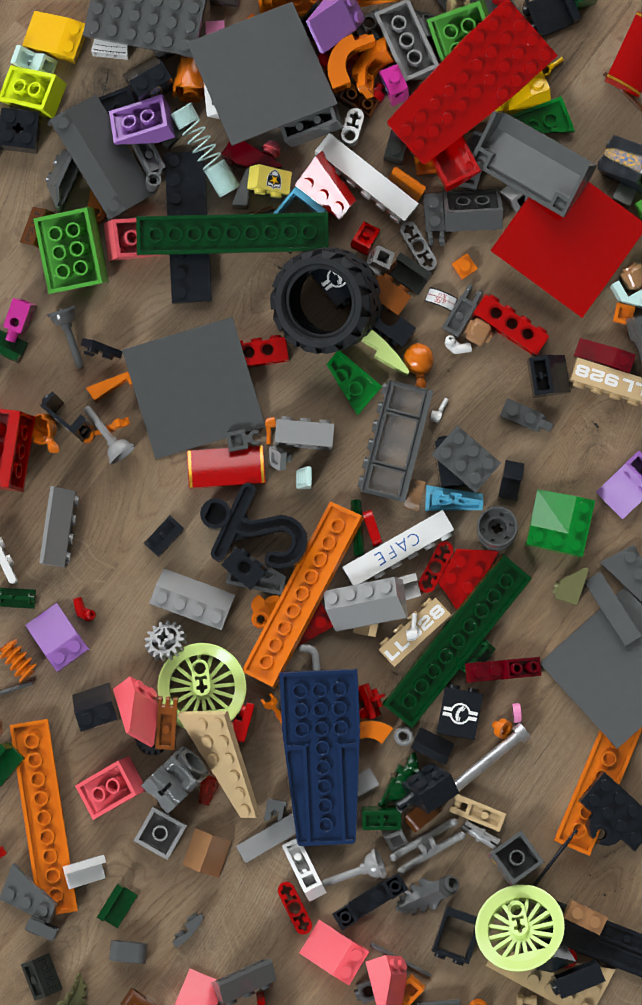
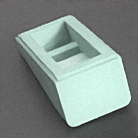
(304, 478)

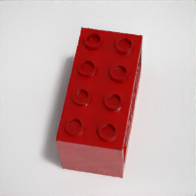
(15, 448)

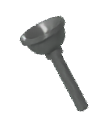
(64, 318)

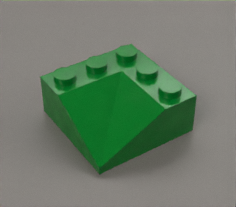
(560, 523)

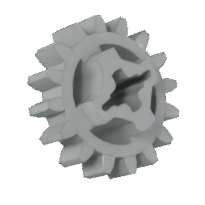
(165, 641)

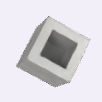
(380, 260)

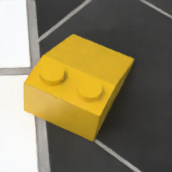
(55, 36)
(531, 95)

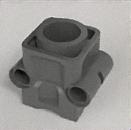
(176, 778)

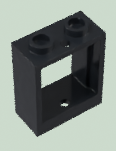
(442, 953)
(577, 979)

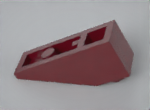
(245, 155)
(604, 355)

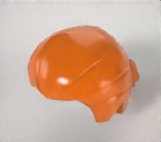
(419, 361)
(45, 432)

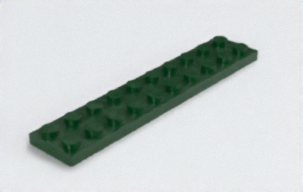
(231, 233)
(457, 640)

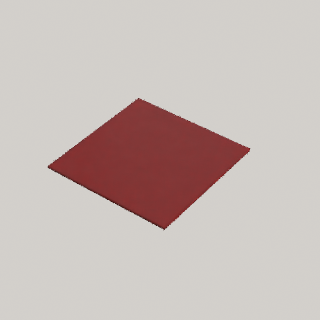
(572, 253)

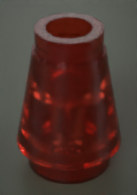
(207, 790)

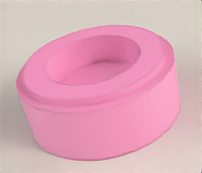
(516, 712)

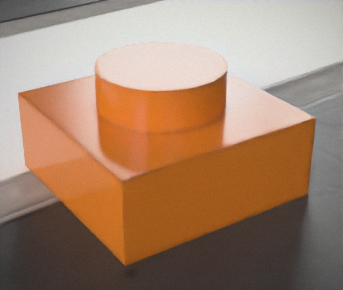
(464, 266)
(622, 312)

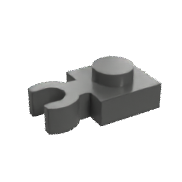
(238, 440)

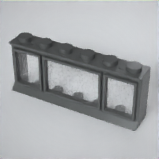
(395, 440)

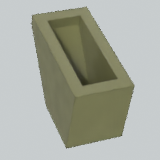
(570, 587)

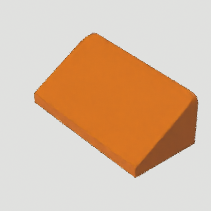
(407, 184)

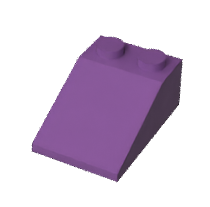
(334, 21)
(142, 122)
(57, 637)

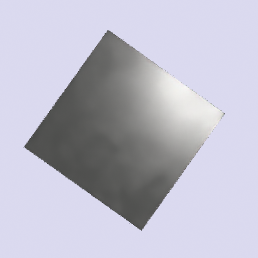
(262, 73)
(193, 387)
(603, 673)

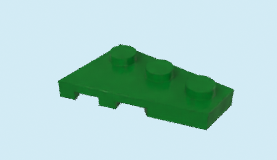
(547, 117)
(354, 382)

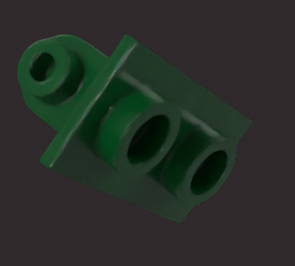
(17, 598)
(480, 654)

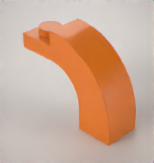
(341, 53)

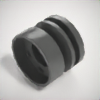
(495, 517)

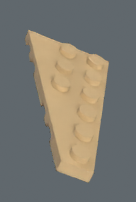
(218, 745)
(539, 982)

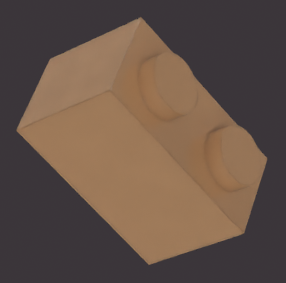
(585, 916)

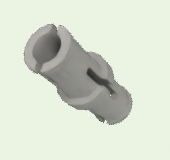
(480, 834)

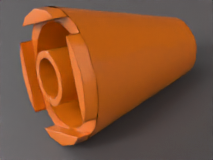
(188, 82)

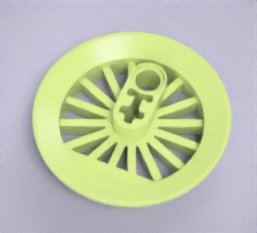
(213, 651)
(510, 900)

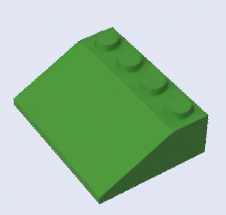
(455, 24)
(71, 250)

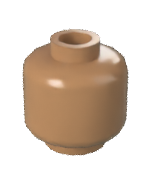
(632, 276)
(478, 331)

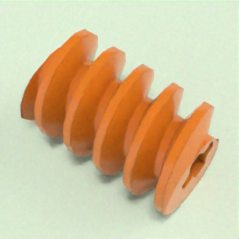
(17, 660)

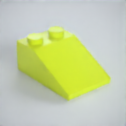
(32, 90)

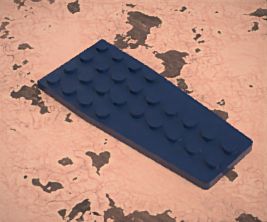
(322, 753)

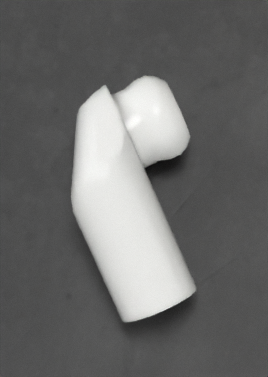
(455, 347)

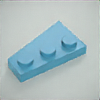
(451, 499)

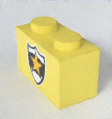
(269, 180)

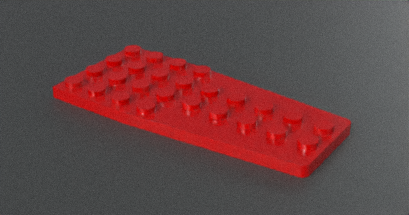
(471, 82)

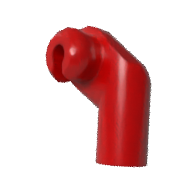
(83, 612)

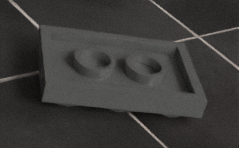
(466, 459)

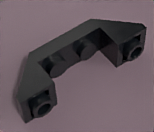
(369, 900)

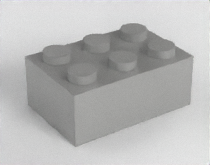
(304, 433)

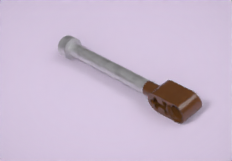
(418, 818)

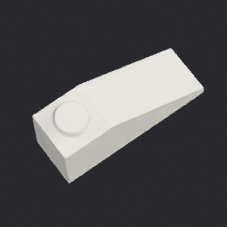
(304, 870)

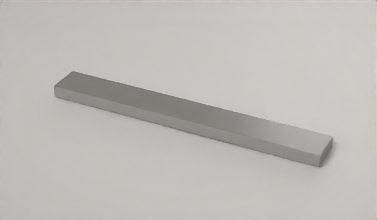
(286, 828)

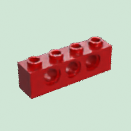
(514, 335)
(279, 353)

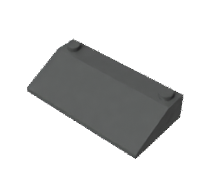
(532, 163)
(105, 166)

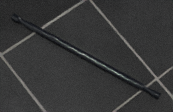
(554, 859)

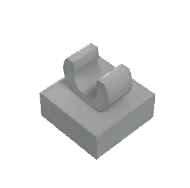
(278, 458)

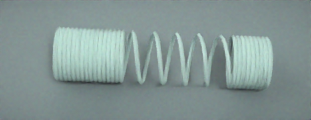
(219, 173)

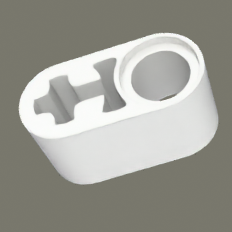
(348, 128)

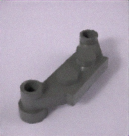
(151, 164)

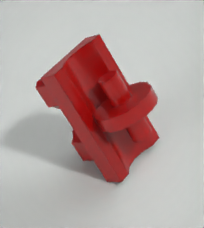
(371, 700)

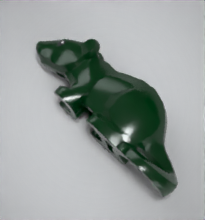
(394, 788)

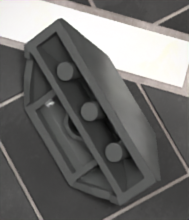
(62, 179)

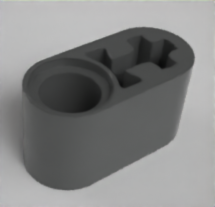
(128, 951)

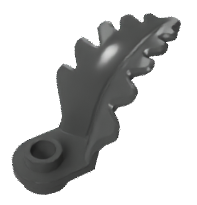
(427, 894)

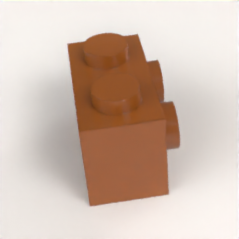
(391, 295)

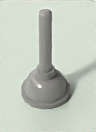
(117, 448)
(372, 865)

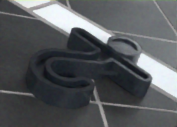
(236, 526)

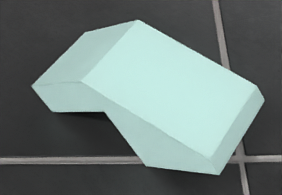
(35, 61)
(622, 297)

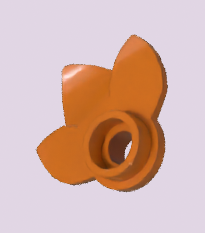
(262, 607)

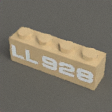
(607, 380)
(427, 621)

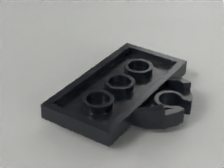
(613, 812)

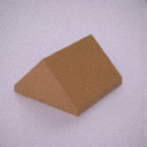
(206, 853)

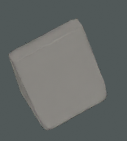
(624, 195)
(395, 839)

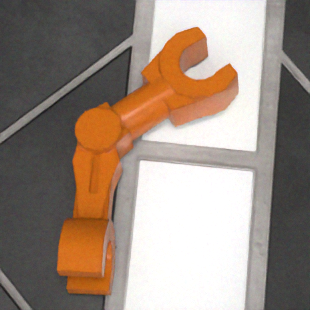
(116, 424)
(272, 705)

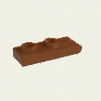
(166, 724)

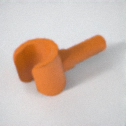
(269, 423)

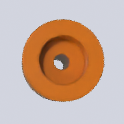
(502, 728)

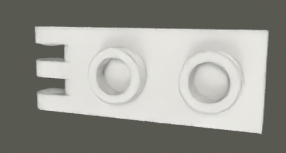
(6, 564)

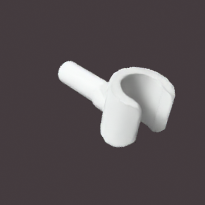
(436, 415)
(412, 634)

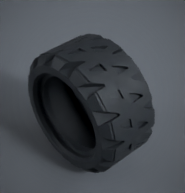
(289, 313)

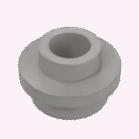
(409, 736)

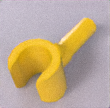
(553, 65)

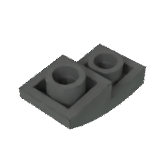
(192, 925)

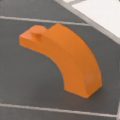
(368, 66)
(374, 730)

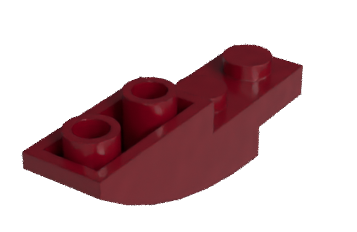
(503, 669)

